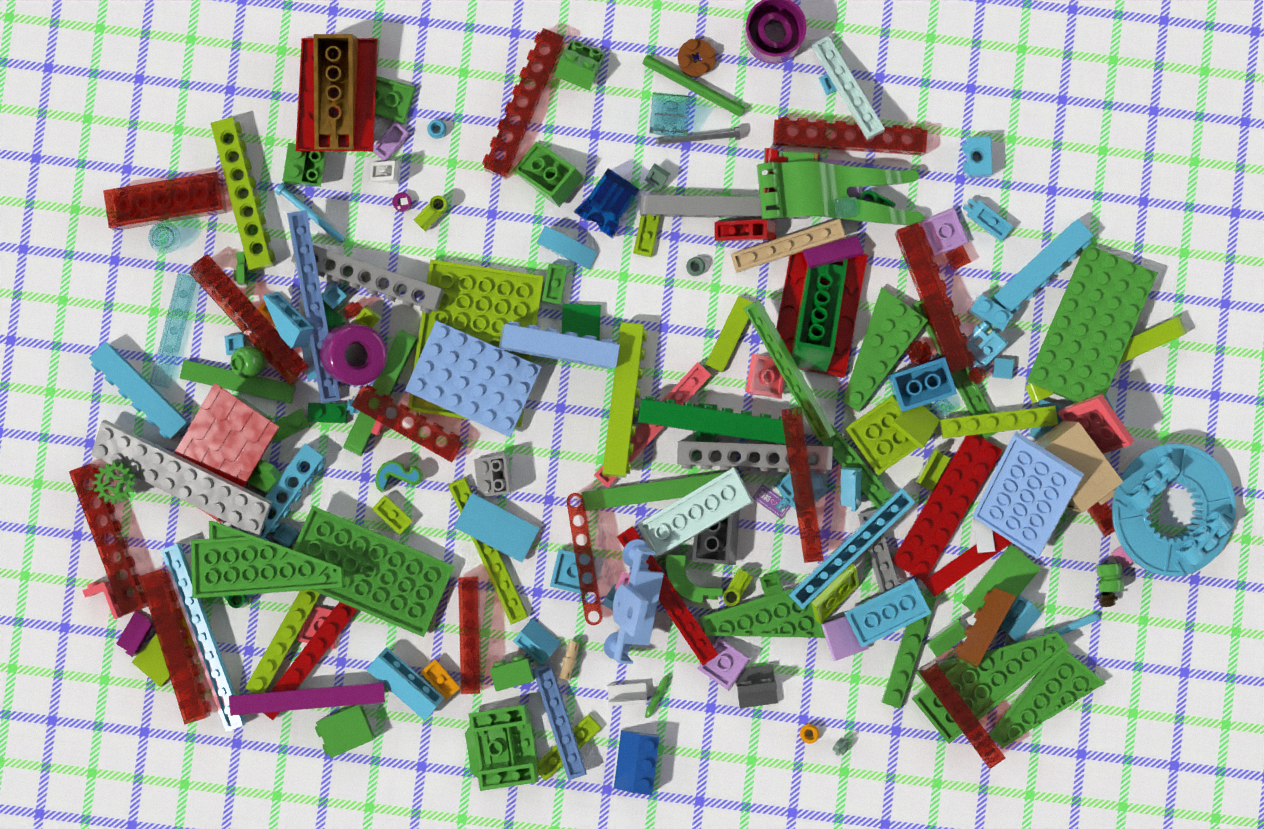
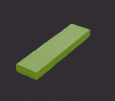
(729, 335)
(552, 760)

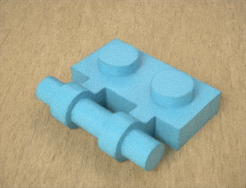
(988, 348)

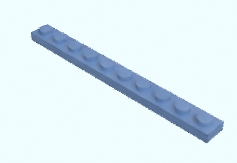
(311, 299)

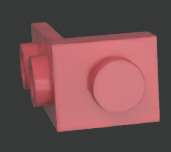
(95, 588)

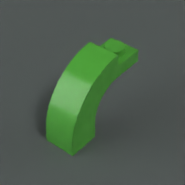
(677, 576)

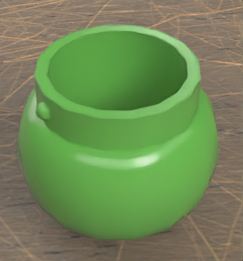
(247, 361)

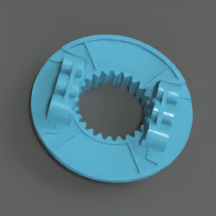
(1213, 514)

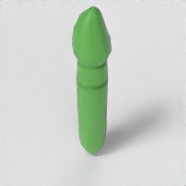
(656, 697)

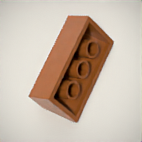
(985, 627)

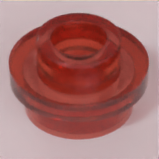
(977, 375)

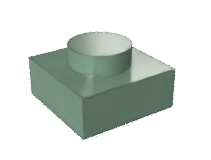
(657, 176)

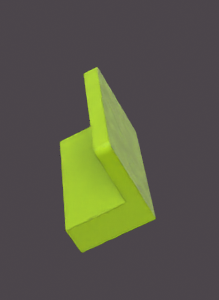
(932, 470)

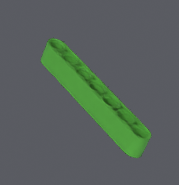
(385, 384)

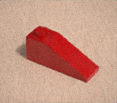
(745, 230)

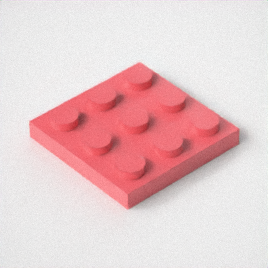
(1099, 423)

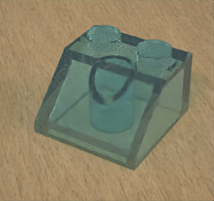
(669, 114)

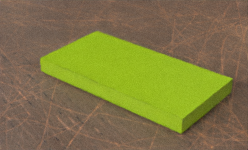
(152, 661)

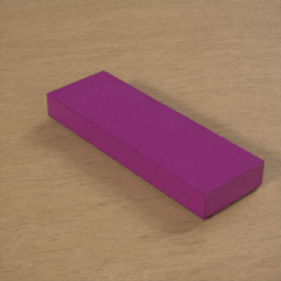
(833, 252)

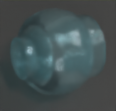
(164, 237)

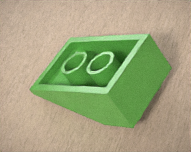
(548, 174)

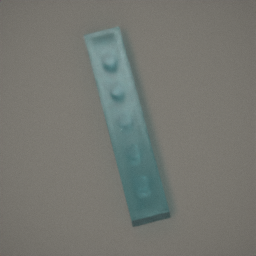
(173, 331)

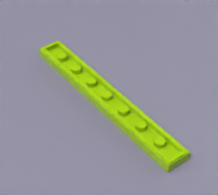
(492, 562)

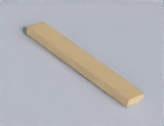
(788, 245)

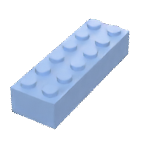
(559, 346)

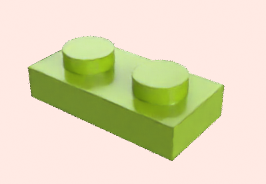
(392, 514)

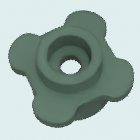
(841, 746)

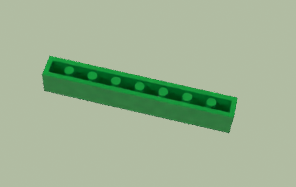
(711, 421)

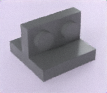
(757, 686)

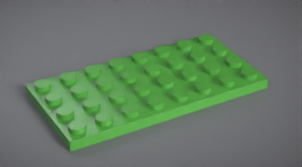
(1092, 326)
(378, 571)

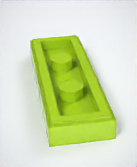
(646, 235)

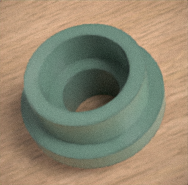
(695, 260)

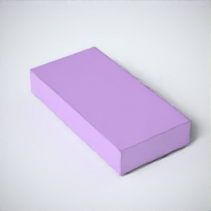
(390, 141)

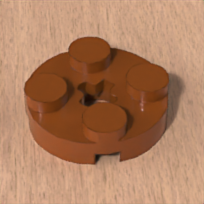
(694, 47)

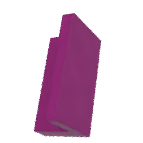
(135, 633)

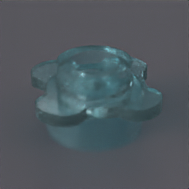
(938, 407)

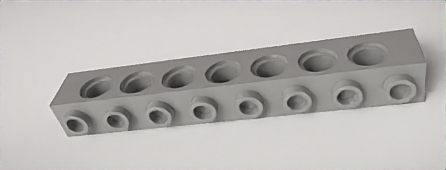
(433, 294)
(686, 448)

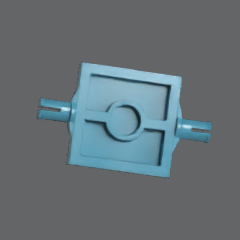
(786, 490)

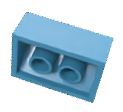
(922, 384)

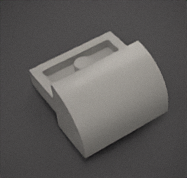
(493, 476)

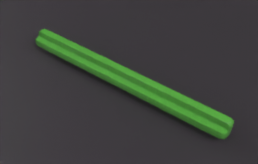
(693, 85)

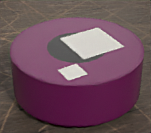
(402, 202)

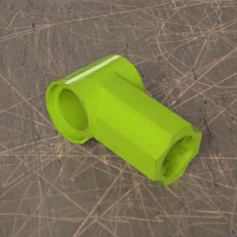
(429, 214)
(737, 586)

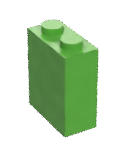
(345, 730)

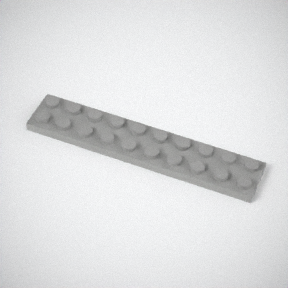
(182, 478)

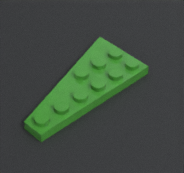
(886, 339)
(765, 617)
(1045, 696)

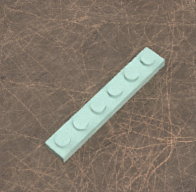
(848, 87)

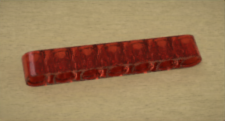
(581, 568)

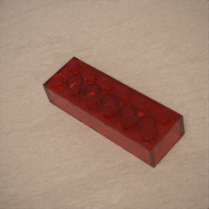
(165, 201)

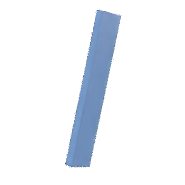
(560, 721)

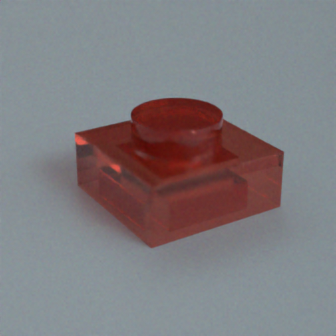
(957, 258)
(352, 310)

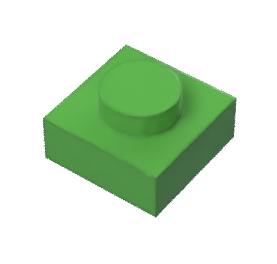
(771, 584)

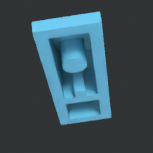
(289, 322)

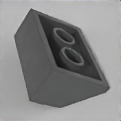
(718, 542)

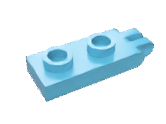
(988, 219)

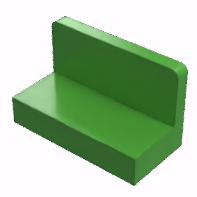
(264, 477)
(946, 638)

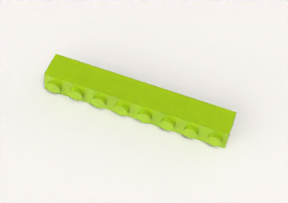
(623, 400)

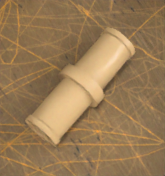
(569, 660)

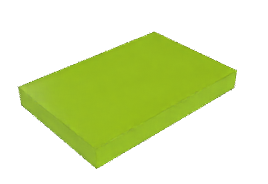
(835, 593)

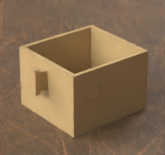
(1075, 447)

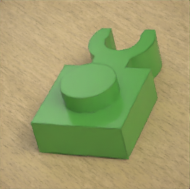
(241, 272)

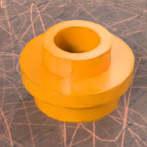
(813, 738)

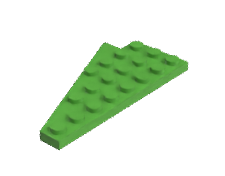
(248, 565)
(995, 679)

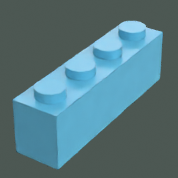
(405, 683)

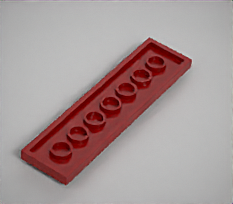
(946, 506)

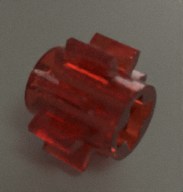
(919, 352)

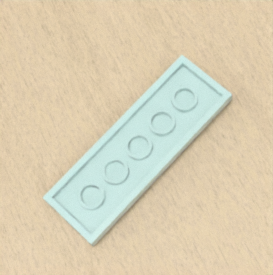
(695, 512)

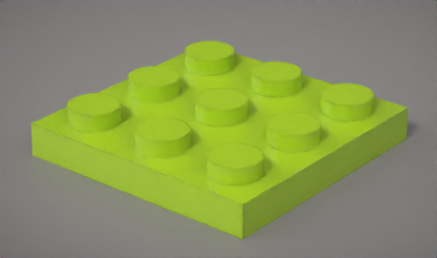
(878, 439)

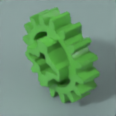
(118, 489)

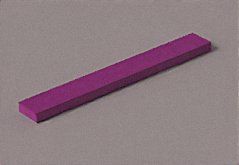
(307, 698)

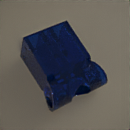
(608, 202)

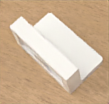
(627, 694)

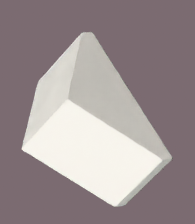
(385, 172)

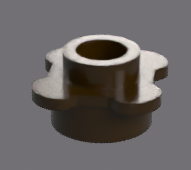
(1107, 599)

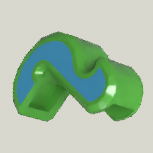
(397, 470)

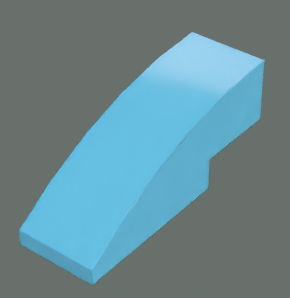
(566, 247)

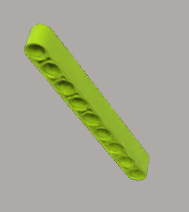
(1136, 346)

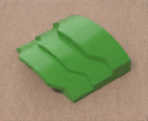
(502, 747)

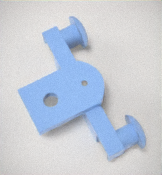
(634, 603)

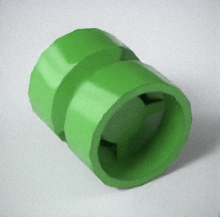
(1110, 577)

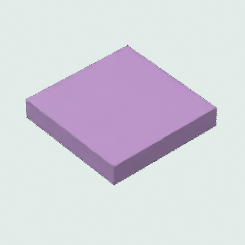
(944, 232)
(841, 639)
(726, 666)

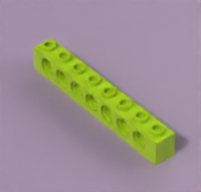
(221, 130)

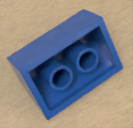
(636, 762)

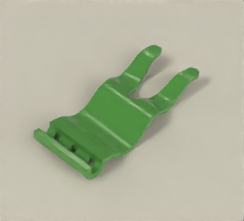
(813, 186)

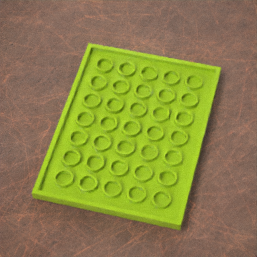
(478, 304)

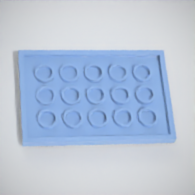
(473, 378)
(1027, 494)

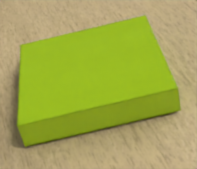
(916, 425)

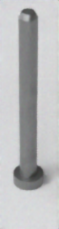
(700, 136)

